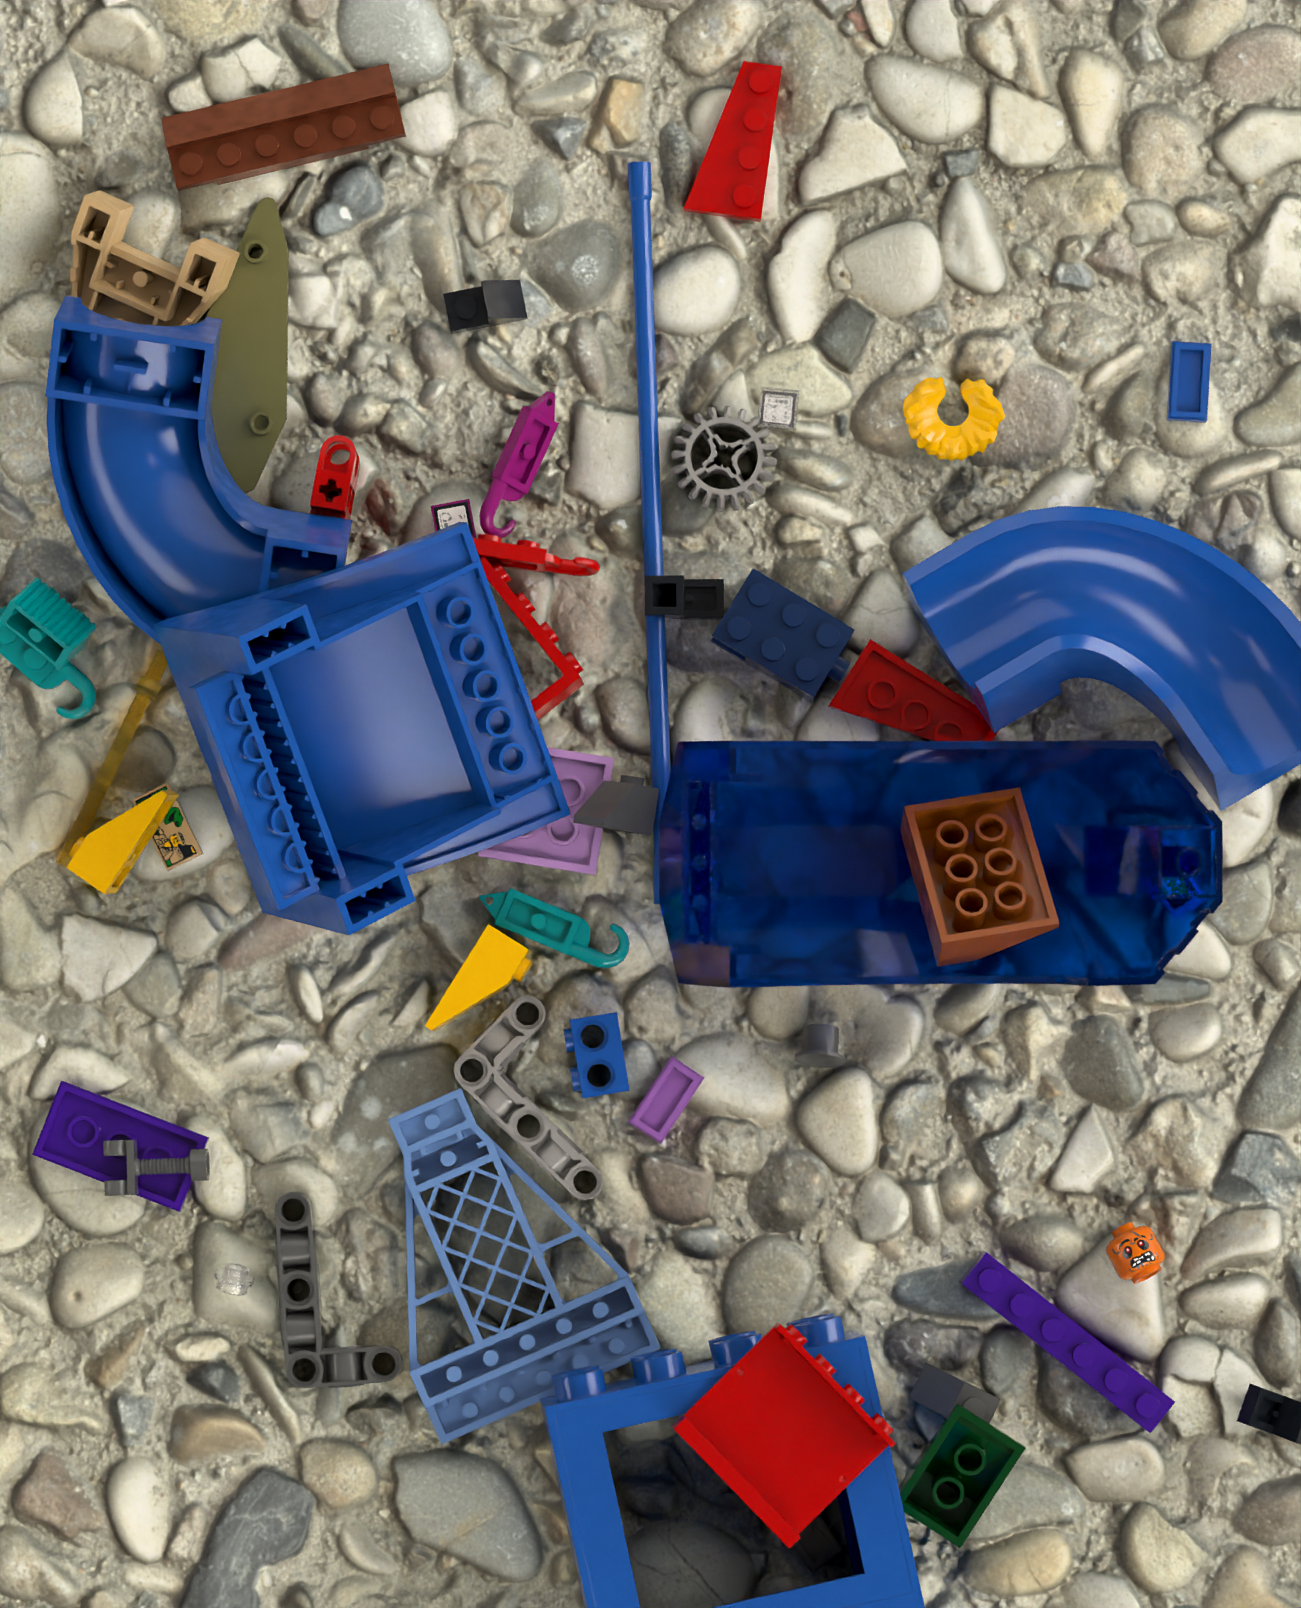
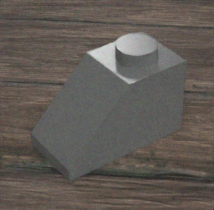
(621, 807)
(943, 1391)

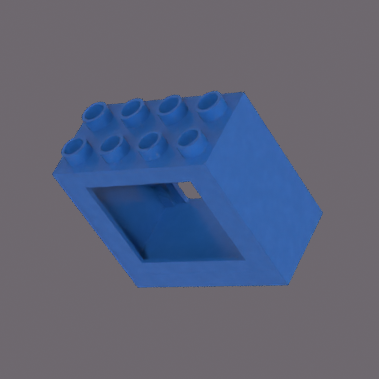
(667, 1388)

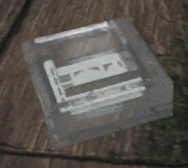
(778, 408)

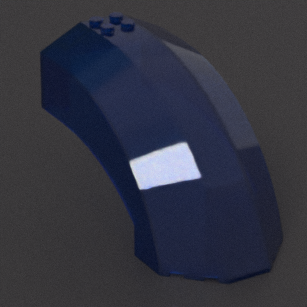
(797, 871)

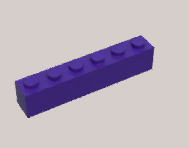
(1066, 1341)

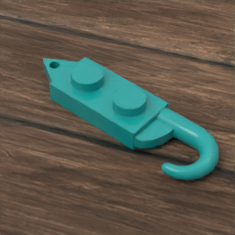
(44, 673)
(552, 927)

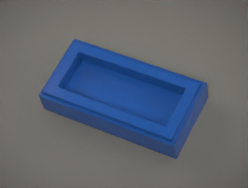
(1189, 382)

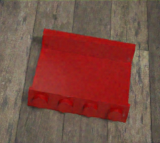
(784, 1432)

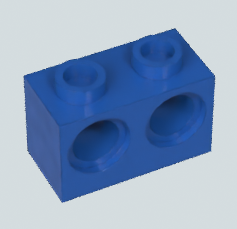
(608, 1053)

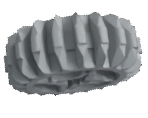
(707, 469)

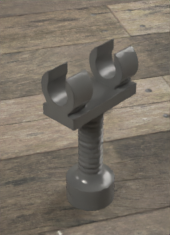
(195, 1165)

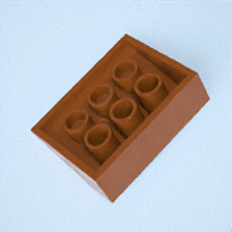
(977, 874)

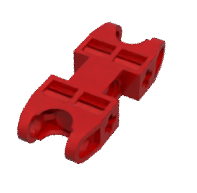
(337, 478)

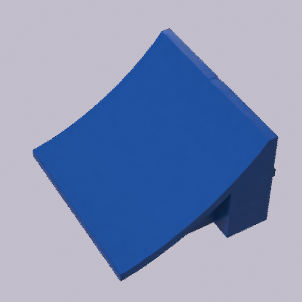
(364, 728)

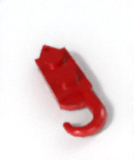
(530, 557)

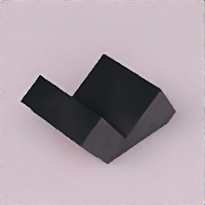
(684, 598)
(1271, 1413)

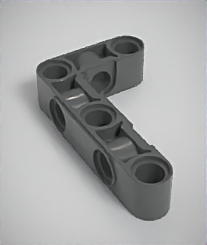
(302, 1319)

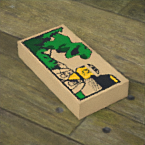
(174, 835)

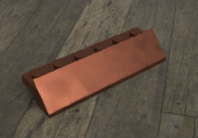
(283, 128)

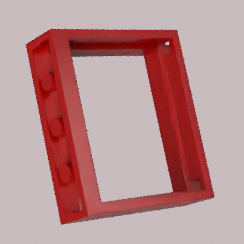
(543, 636)

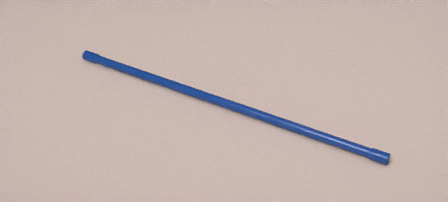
(640, 196)

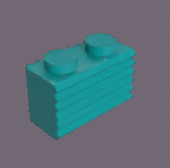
(48, 623)

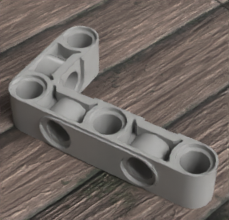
(507, 1103)

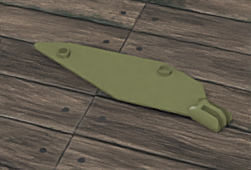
(253, 350)

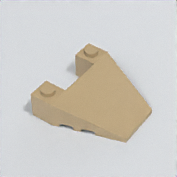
(137, 285)

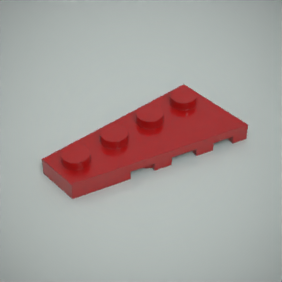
(737, 159)
(906, 699)

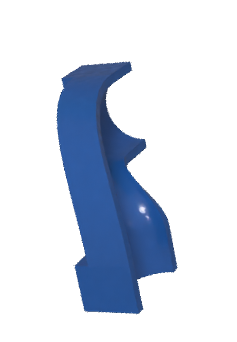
(147, 477)
(1127, 606)

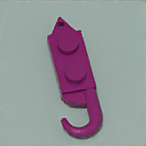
(519, 460)

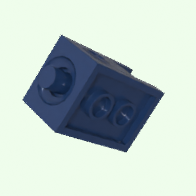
(783, 636)

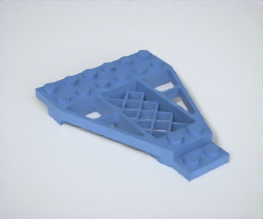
(518, 1362)

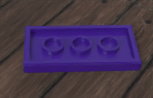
(84, 1119)

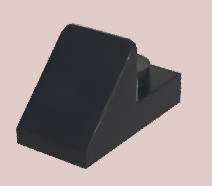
(485, 306)

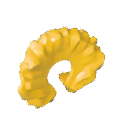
(952, 441)

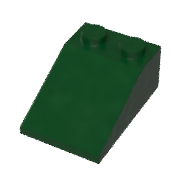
(958, 1474)

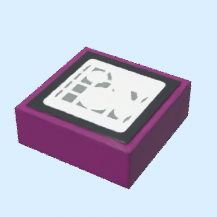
(452, 513)

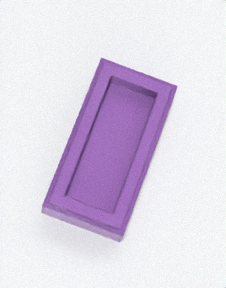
(666, 1099)

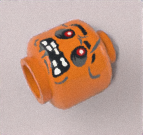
(1135, 1253)

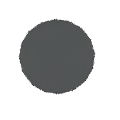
(820, 1047)

